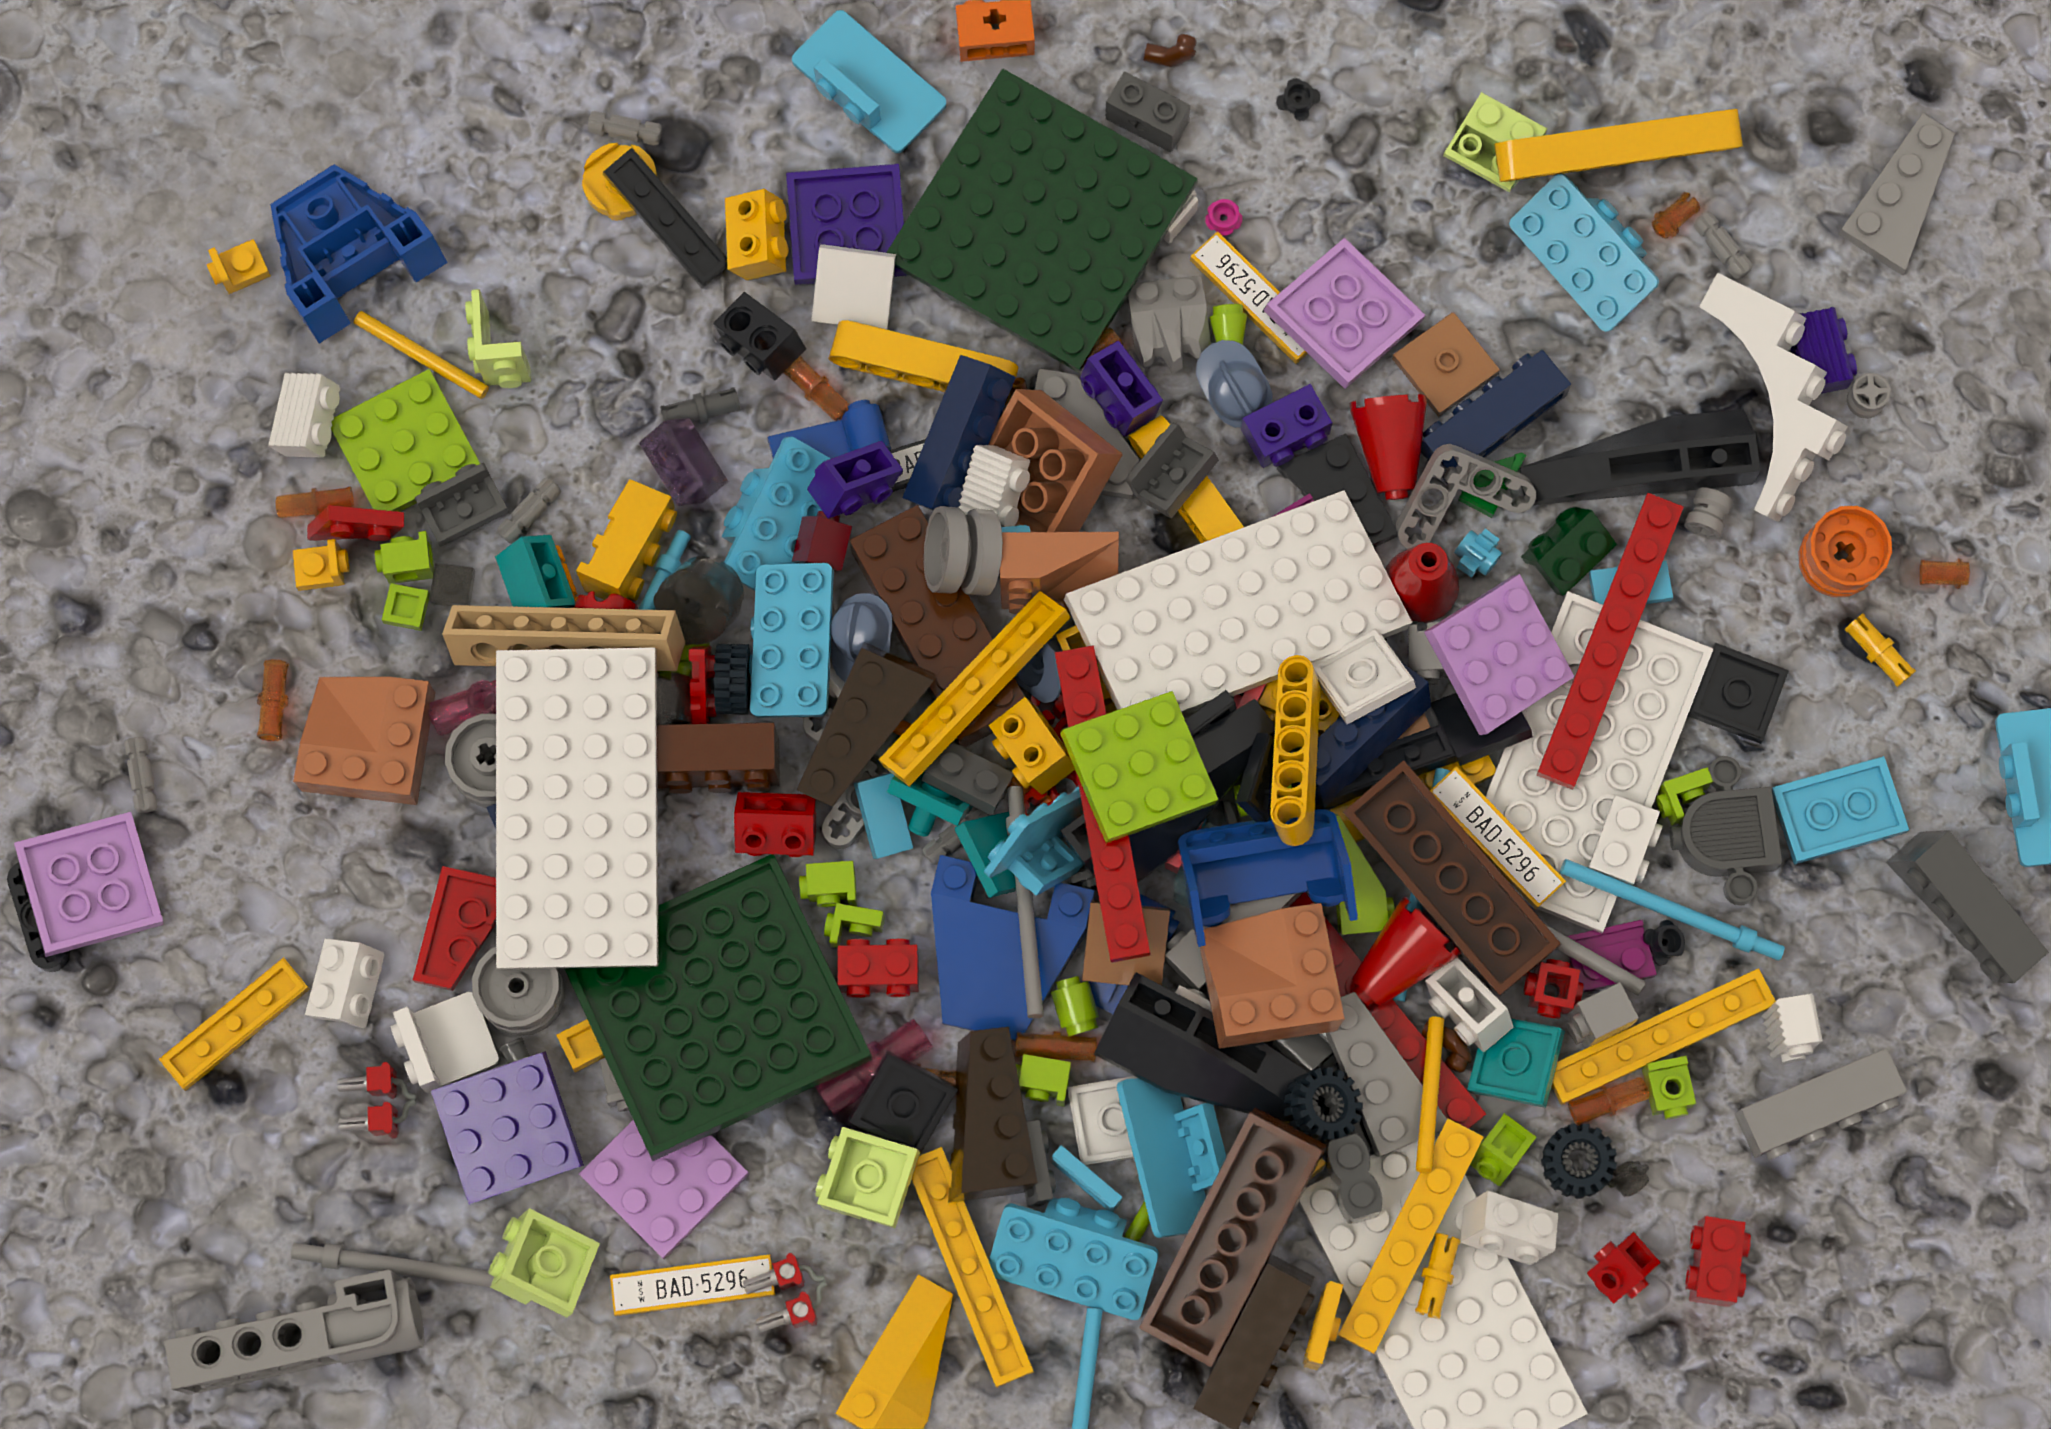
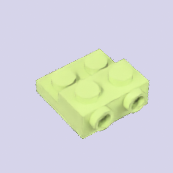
(867, 1177)
(543, 1262)

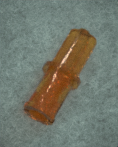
(817, 389)
(312, 502)
(1608, 1100)

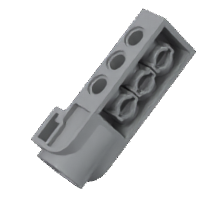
(331, 1334)

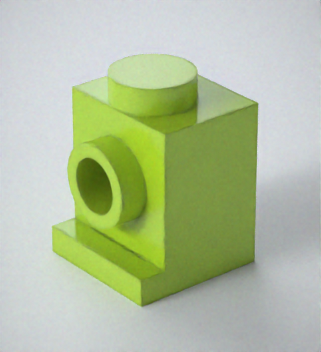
(406, 559)
(829, 883)
(1044, 1078)
(1661, 1102)

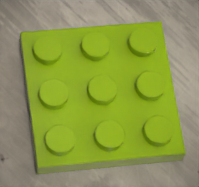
(403, 442)
(1139, 766)

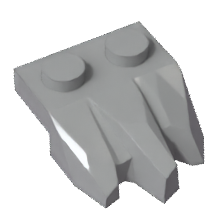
(1169, 320)

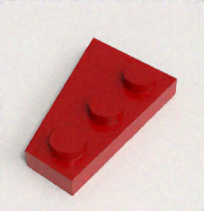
(456, 928)

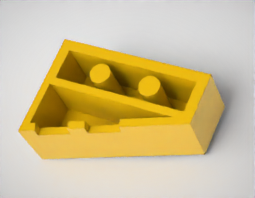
(628, 542)

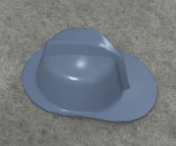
(1232, 381)
(857, 621)
(1041, 673)

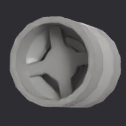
(1708, 513)

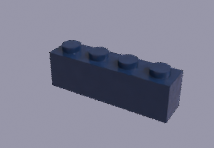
(1502, 409)
(962, 421)
(1349, 748)

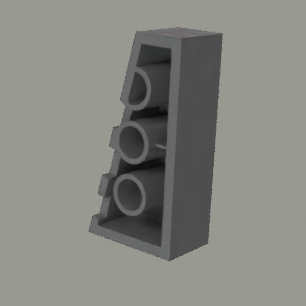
(1968, 904)

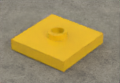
(1324, 1326)

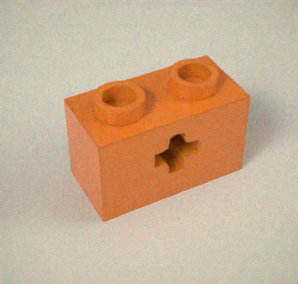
(981, 42)

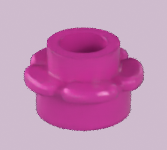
(1227, 208)

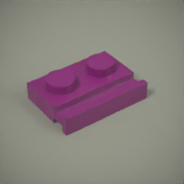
(1620, 945)

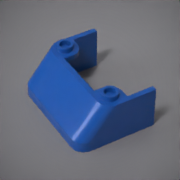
(1253, 864)

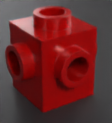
(1565, 980)
(1623, 1268)

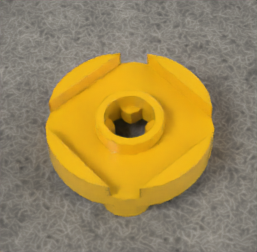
(598, 189)

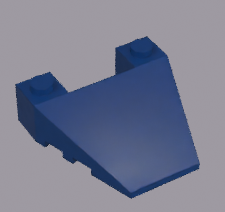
(340, 235)
(983, 952)

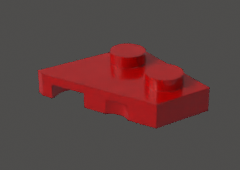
(355, 523)
(700, 685)

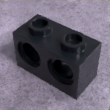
(759, 337)

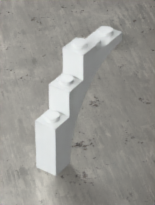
(1792, 383)

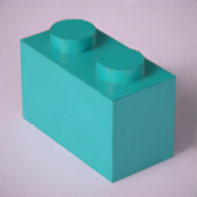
(535, 573)

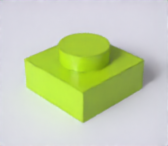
(405, 607)

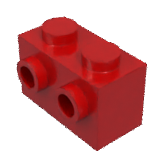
(775, 824)
(878, 968)
(1717, 1261)

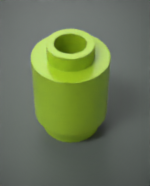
(1075, 1006)

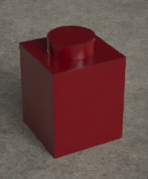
(822, 541)

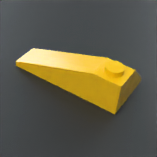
(902, 1369)

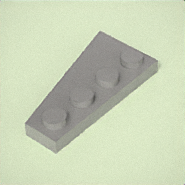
(1898, 200)
(1386, 1082)

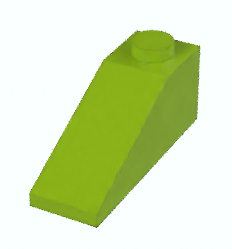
(1370, 896)

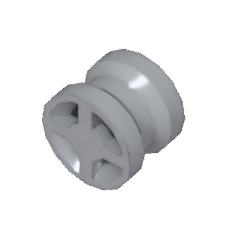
(1871, 387)

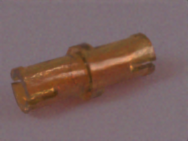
(272, 700)
(1056, 1046)

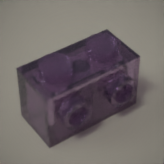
(683, 462)

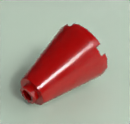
(1391, 441)
(1424, 581)
(1402, 956)

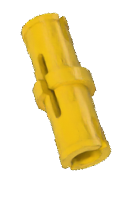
(1880, 650)
(1437, 1276)

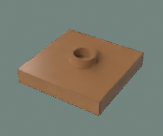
(1446, 364)
(1097, 961)

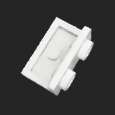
(1625, 839)
(345, 982)

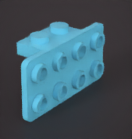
(868, 81)
(1586, 250)
(771, 510)
(791, 640)
(2026, 767)
(1036, 846)
(1173, 1153)
(1074, 1256)

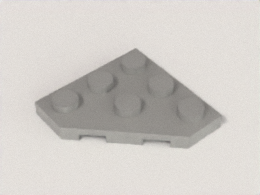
(1069, 393)

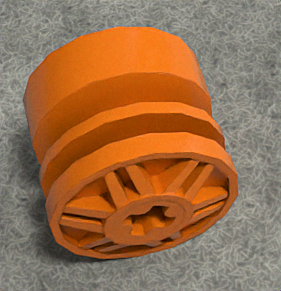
(1860, 536)

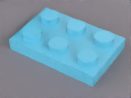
(1839, 810)

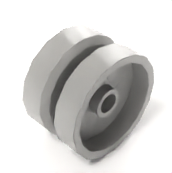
(962, 551)
(467, 757)
(517, 1012)

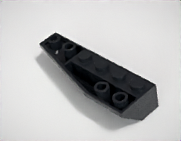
(1652, 459)
(1225, 754)
(1178, 1051)

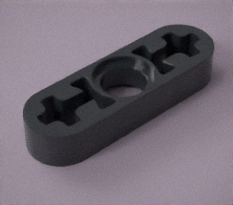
(35, 946)

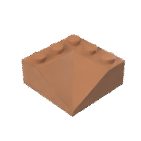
(1065, 465)
(1054, 564)
(366, 738)
(1272, 977)

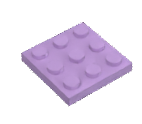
(1344, 313)
(1499, 654)
(88, 884)
(664, 1196)

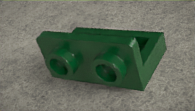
(1569, 548)

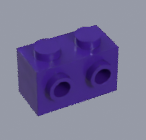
(1120, 389)
(1287, 427)
(855, 480)

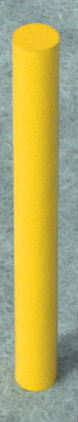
(421, 354)
(1430, 1095)

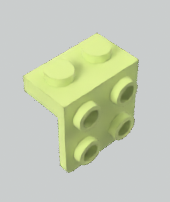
(498, 363)

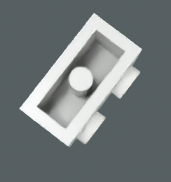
(1470, 1004)
(1509, 1227)

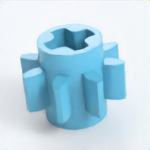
(1478, 553)

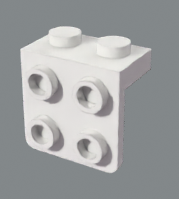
(445, 1042)

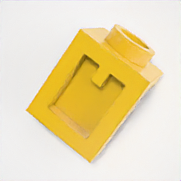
(238, 266)
(320, 566)

